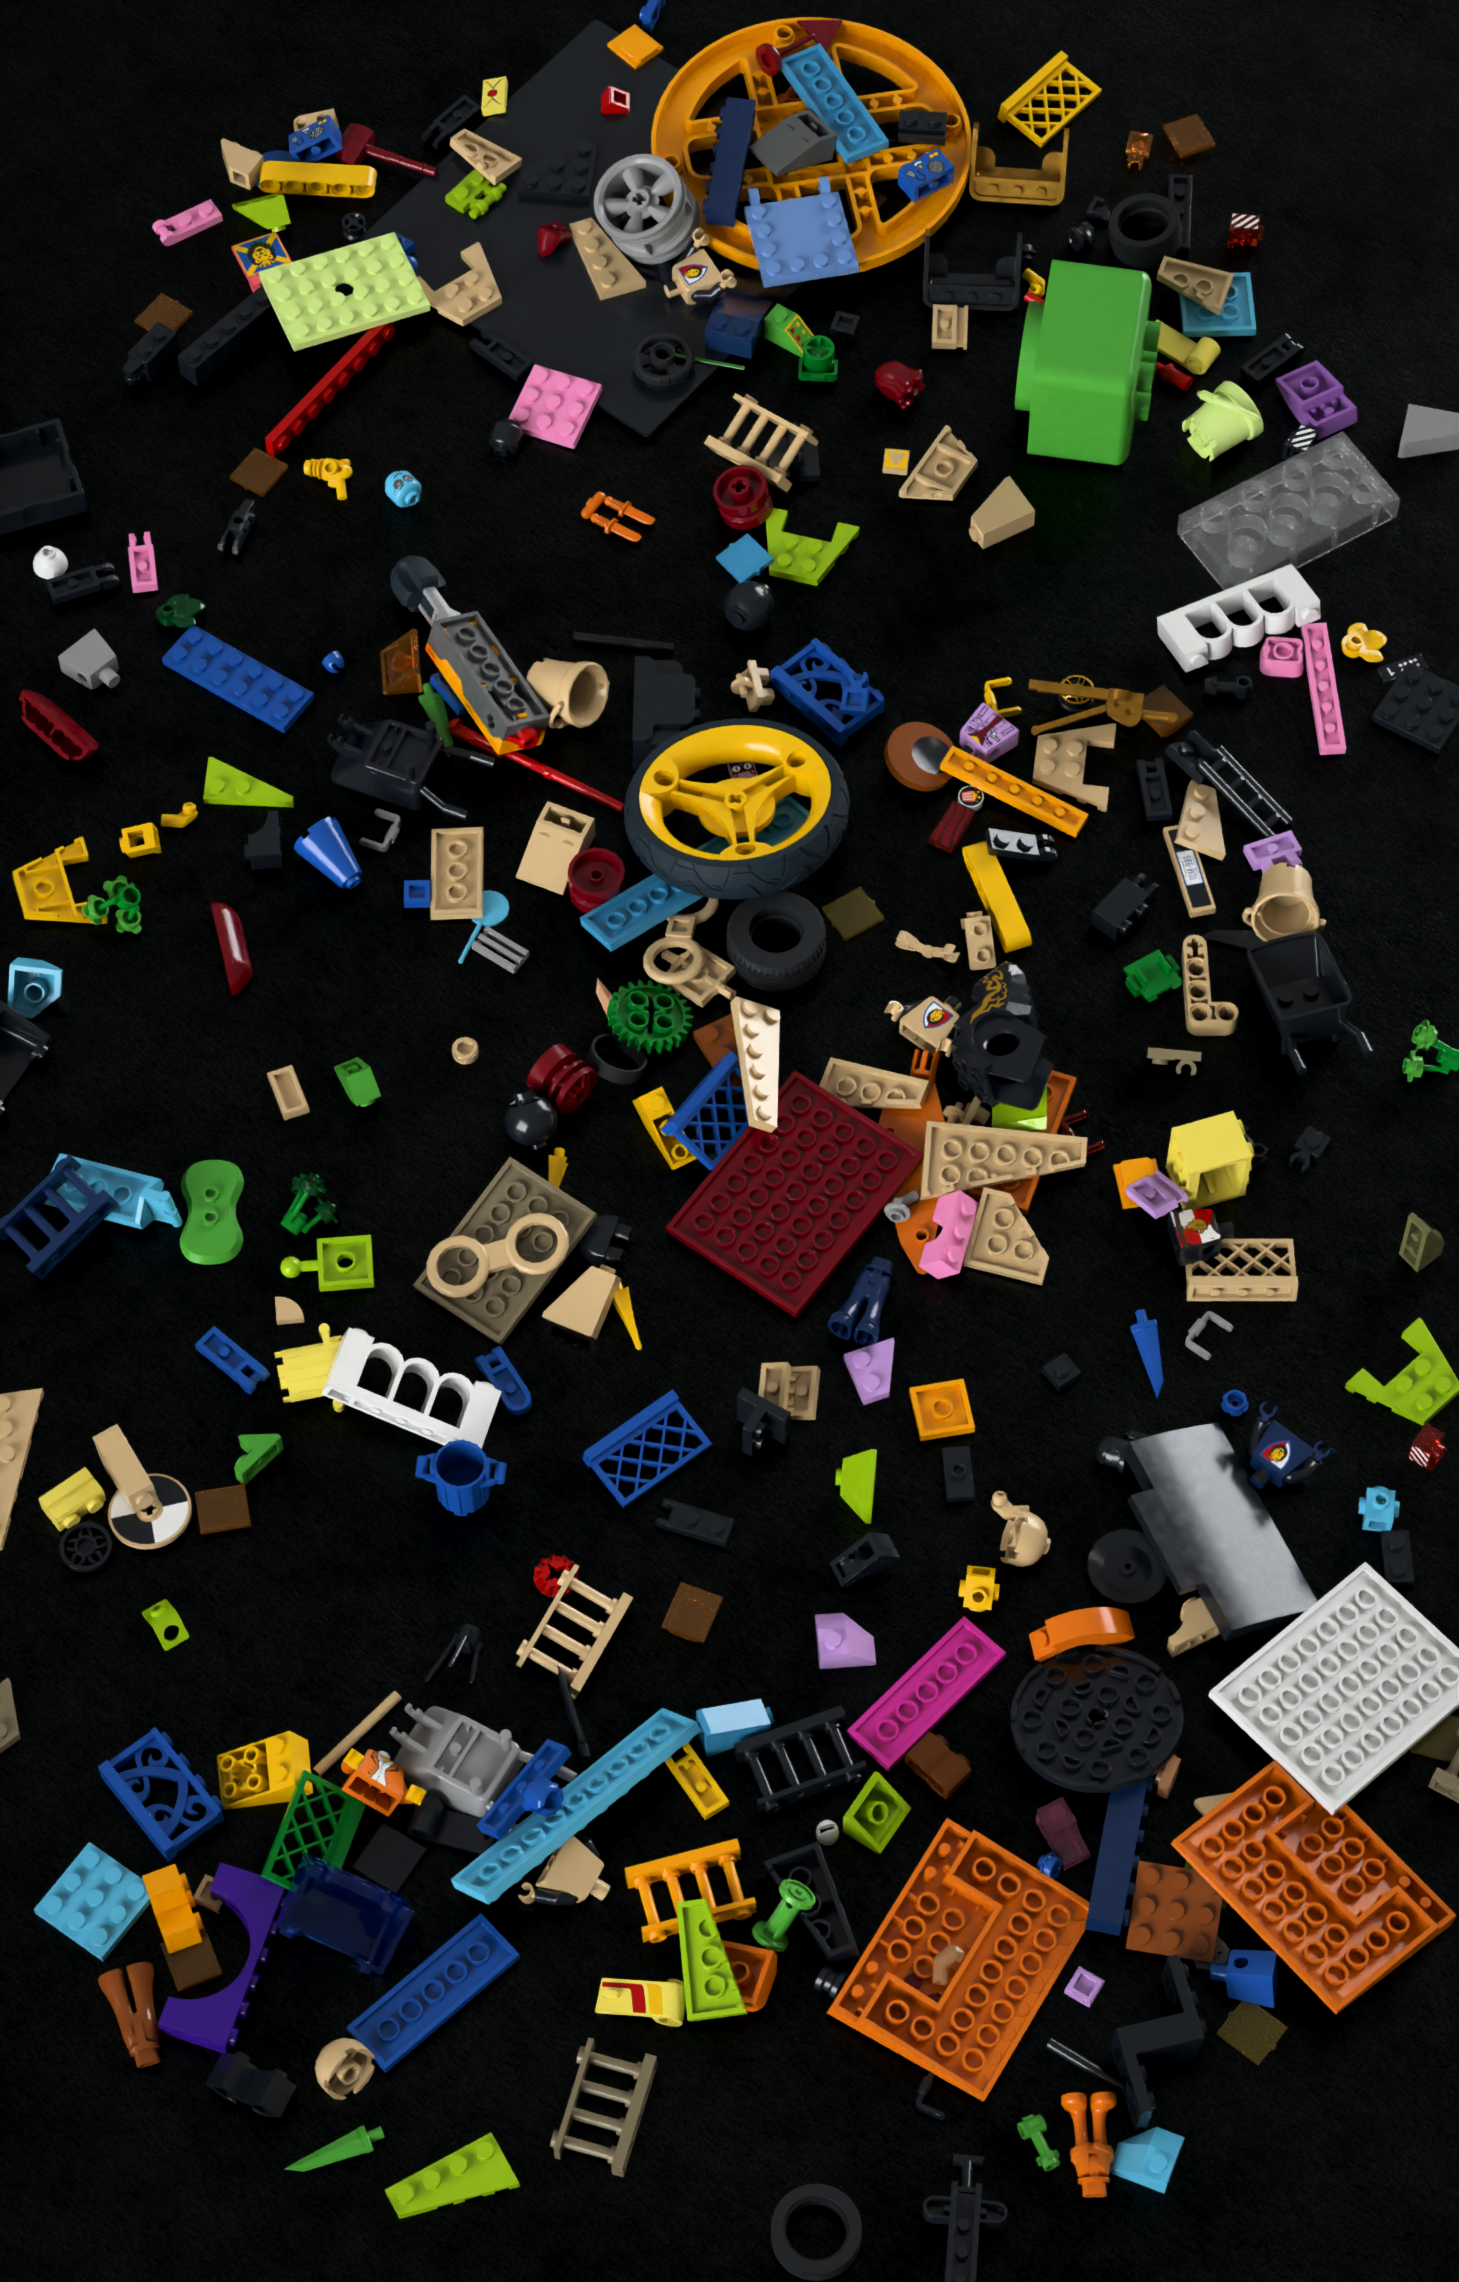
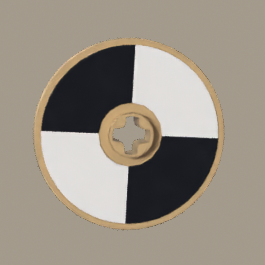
(156, 1530)

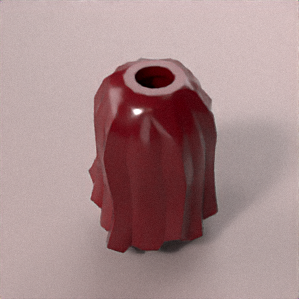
(899, 382)

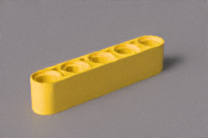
(318, 179)
(997, 897)

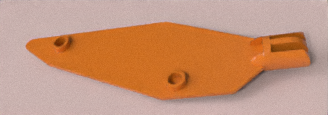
(911, 1127)

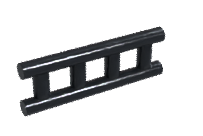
(1243, 777)

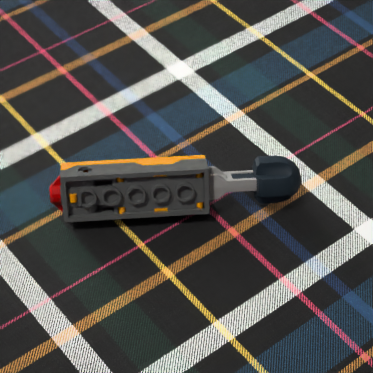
(472, 661)

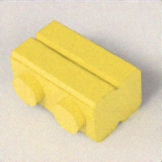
(73, 1499)

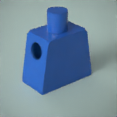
(1249, 1976)

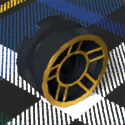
(1074, 705)

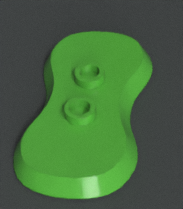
(211, 1226)

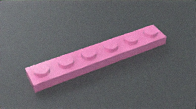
(1323, 689)

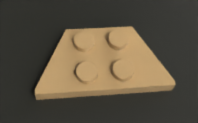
(941, 470)

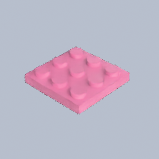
(555, 406)

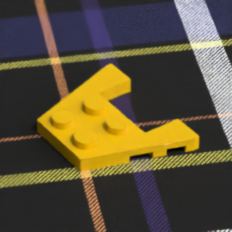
(45, 887)

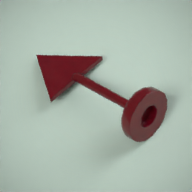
(819, 30)

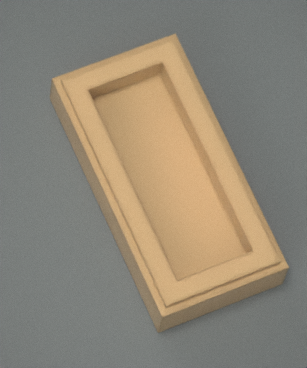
(288, 1092)

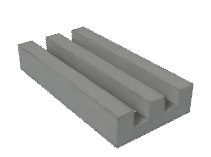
(520, 958)

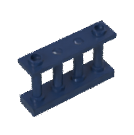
(79, 1226)

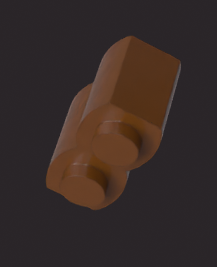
(938, 1764)

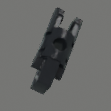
(238, 527)

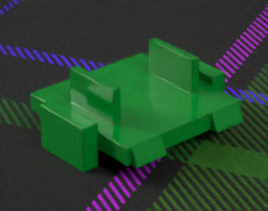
(1152, 975)

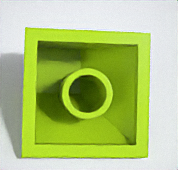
(266, 211)
(858, 1482)

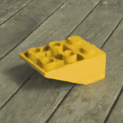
(263, 1771)

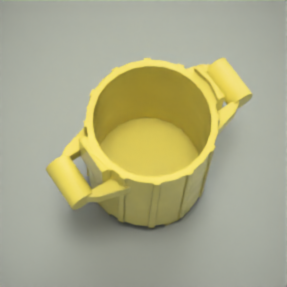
(308, 1367)

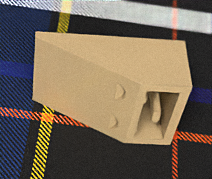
(552, 846)

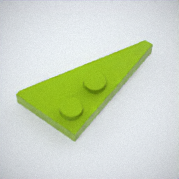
(233, 787)

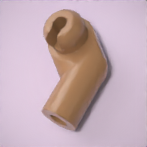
(941, 1962)

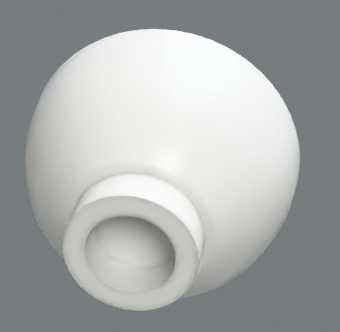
(50, 562)

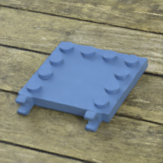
(800, 237)

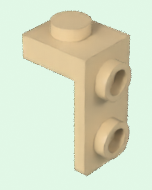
(979, 940)

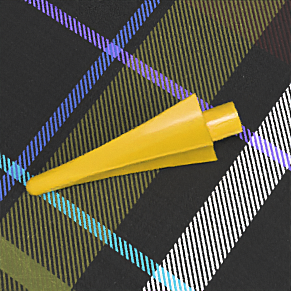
(557, 1166)
(623, 1305)

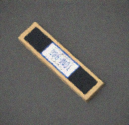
(1190, 876)

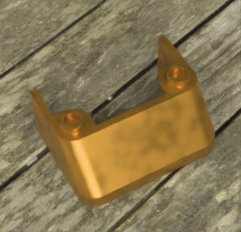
(1017, 184)

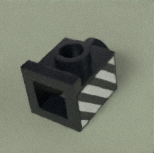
(1300, 441)

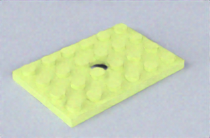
(316, 313)

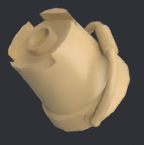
(570, 690)
(1284, 904)

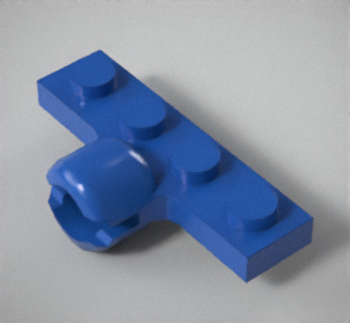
(528, 1791)

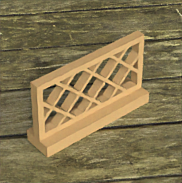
(1241, 1285)

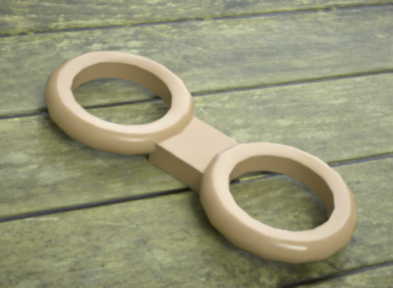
(680, 934)
(497, 1255)

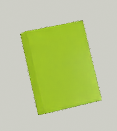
(875, 1814)

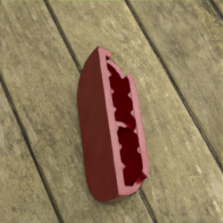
(56, 727)
(232, 946)

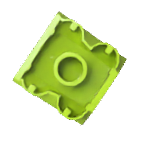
(1020, 1119)

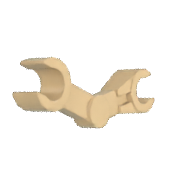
(909, 942)

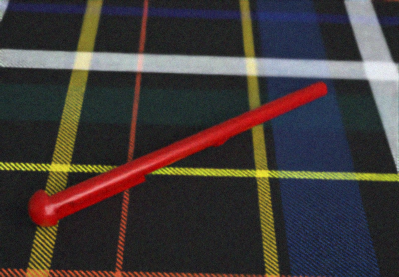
(475, 738)

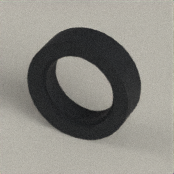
(816, 2268)

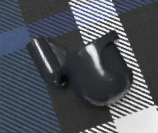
(1111, 1449)

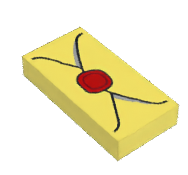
(494, 96)

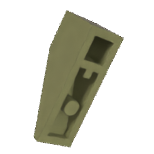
(1420, 1243)

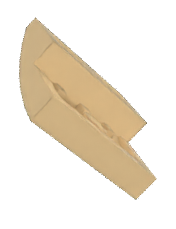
(791, 1388)

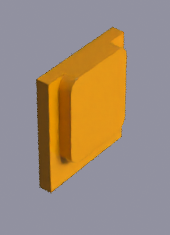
(635, 46)
(1129, 1172)

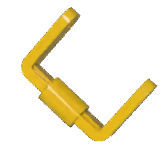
(991, 701)

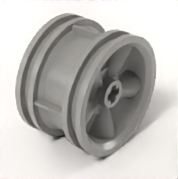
(635, 188)

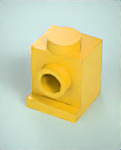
(132, 835)

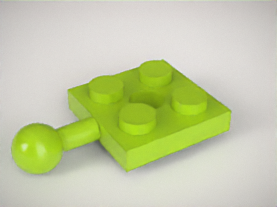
(330, 1274)

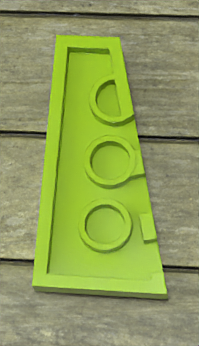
(707, 1973)
(465, 2174)

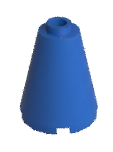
(330, 853)

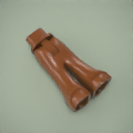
(139, 2028)

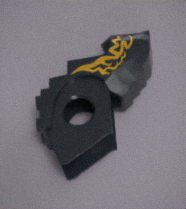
(1001, 1041)

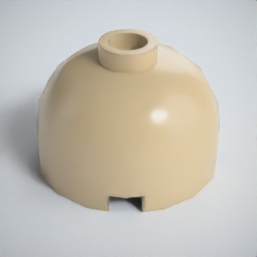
(1024, 1539)
(343, 2067)

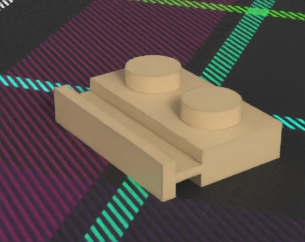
(949, 327)

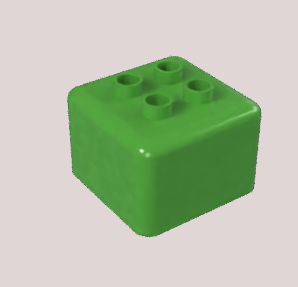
(1087, 362)

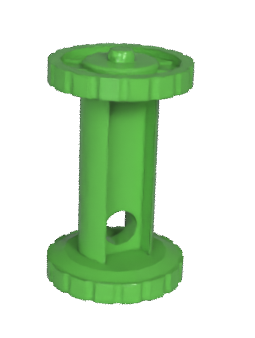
(772, 1932)

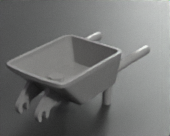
(460, 1760)

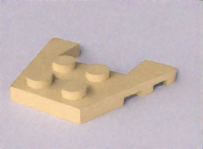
(469, 294)
(1062, 762)

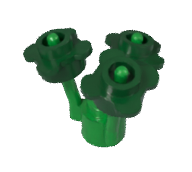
(305, 1188)

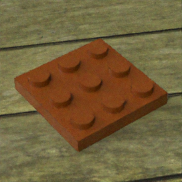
(1174, 1913)

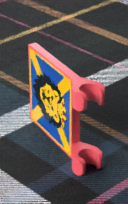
(260, 255)

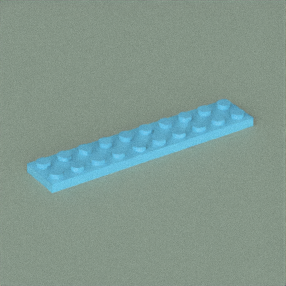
(583, 1801)

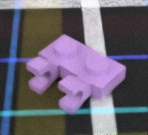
(1273, 850)

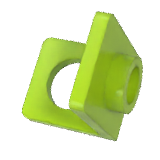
(160, 1617)

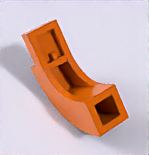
(1081, 1627)

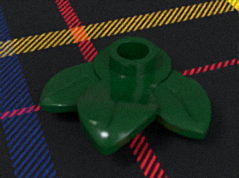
(179, 611)

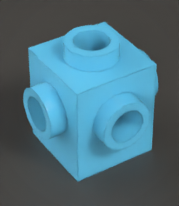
(1378, 1509)

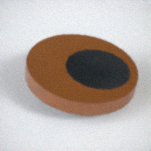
(915, 756)

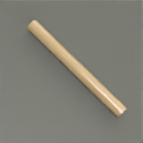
(356, 1734)

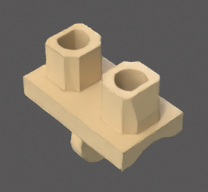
(750, 684)
(972, 1113)

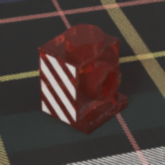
(1245, 229)
(1428, 1447)

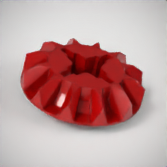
(542, 1575)

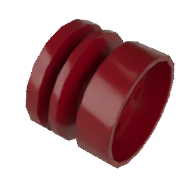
(562, 1078)

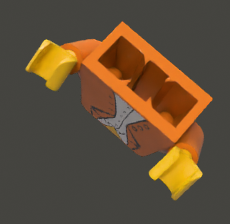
(378, 1781)

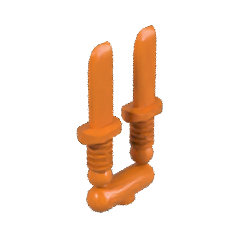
(612, 525)

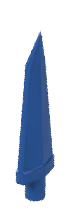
(1147, 1341)

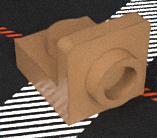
(1166, 1777)

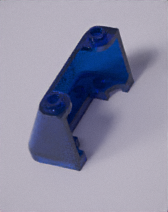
(344, 1913)

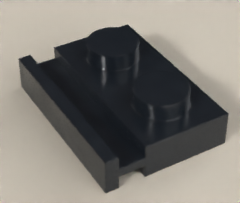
(922, 127)

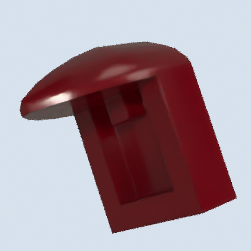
(550, 236)

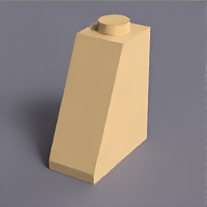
(1001, 515)
(585, 1301)
(125, 1469)

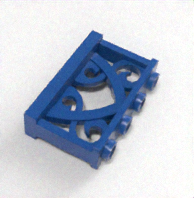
(832, 670)
(161, 1831)

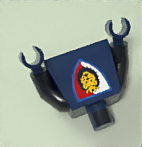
(1280, 1454)

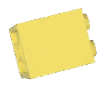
(1210, 1160)

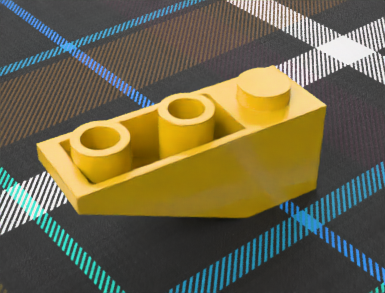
(654, 1112)

